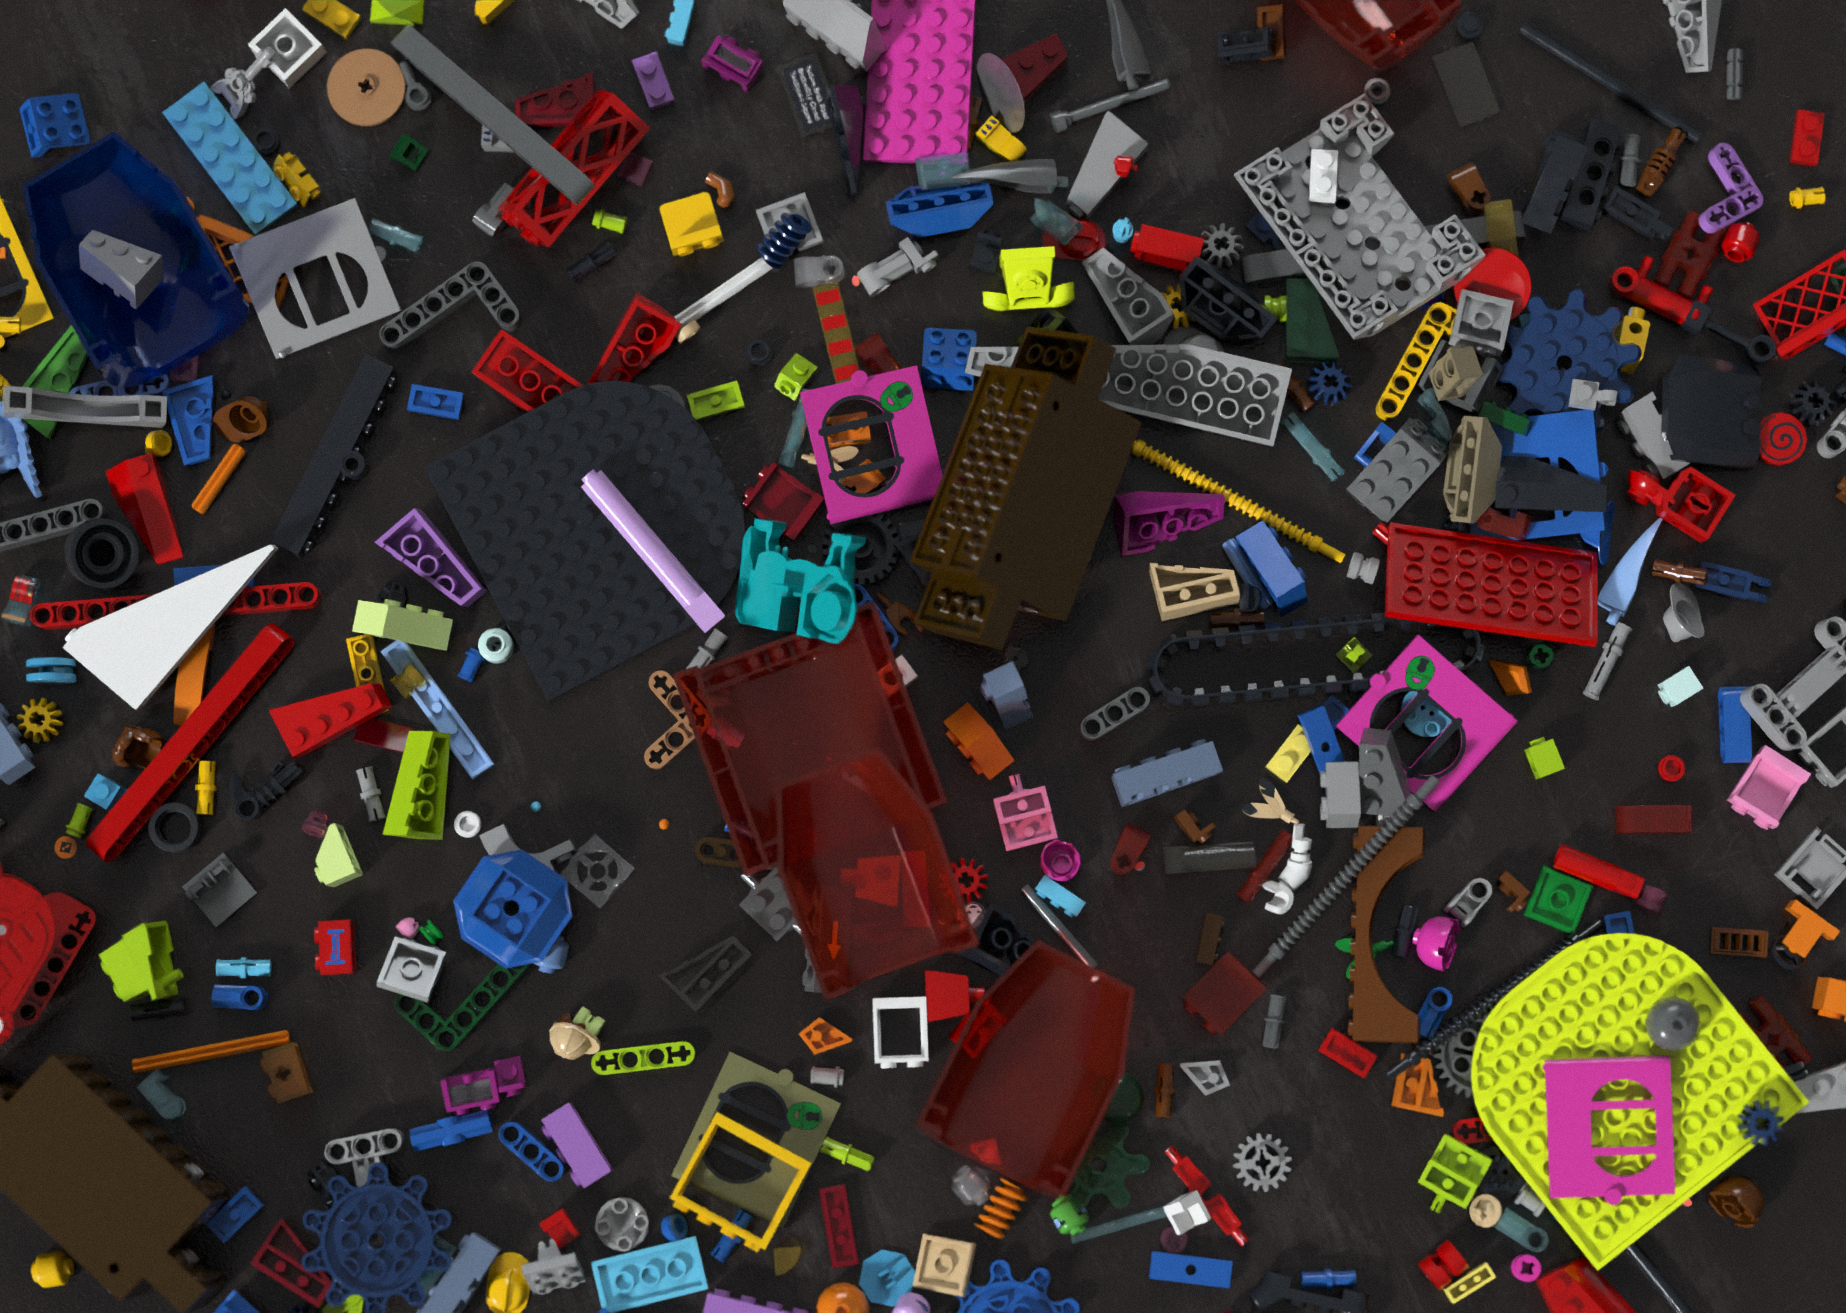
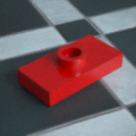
(1347, 1053)

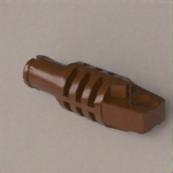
(1660, 164)

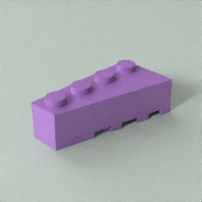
(431, 556)

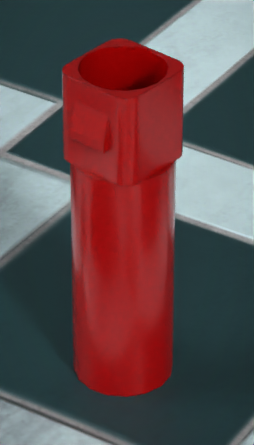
(1598, 871)

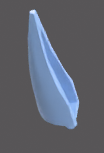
(1623, 581)

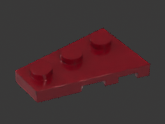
(555, 105)

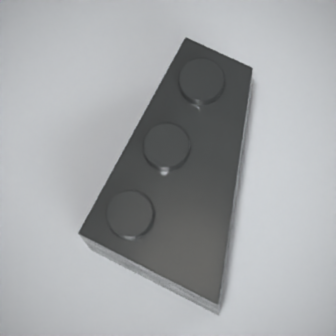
(1381, 774)

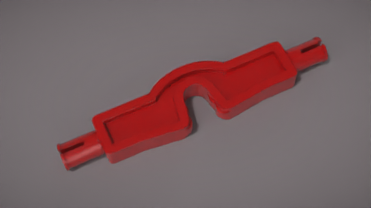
(1216, 1206)

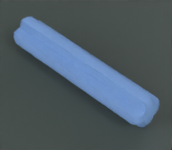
(1245, 570)

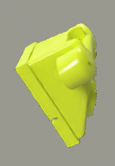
(1028, 274)

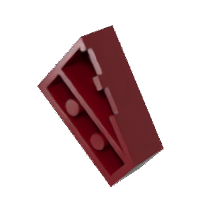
(1037, 64)
(282, 1261)

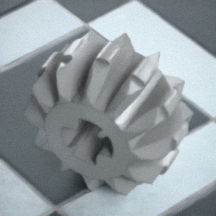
(1225, 254)

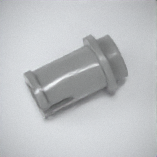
(827, 1076)

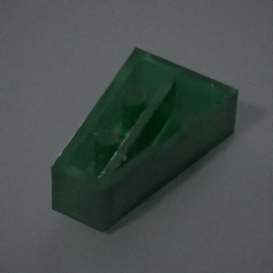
(1306, 326)

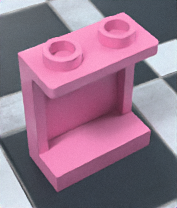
(1767, 787)

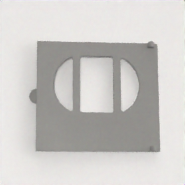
(280, 250)

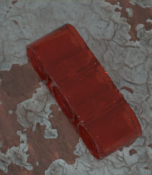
(1653, 819)

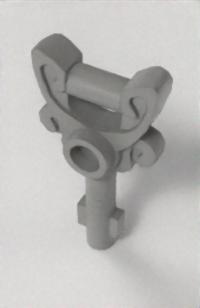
(242, 83)

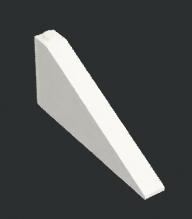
(148, 640)

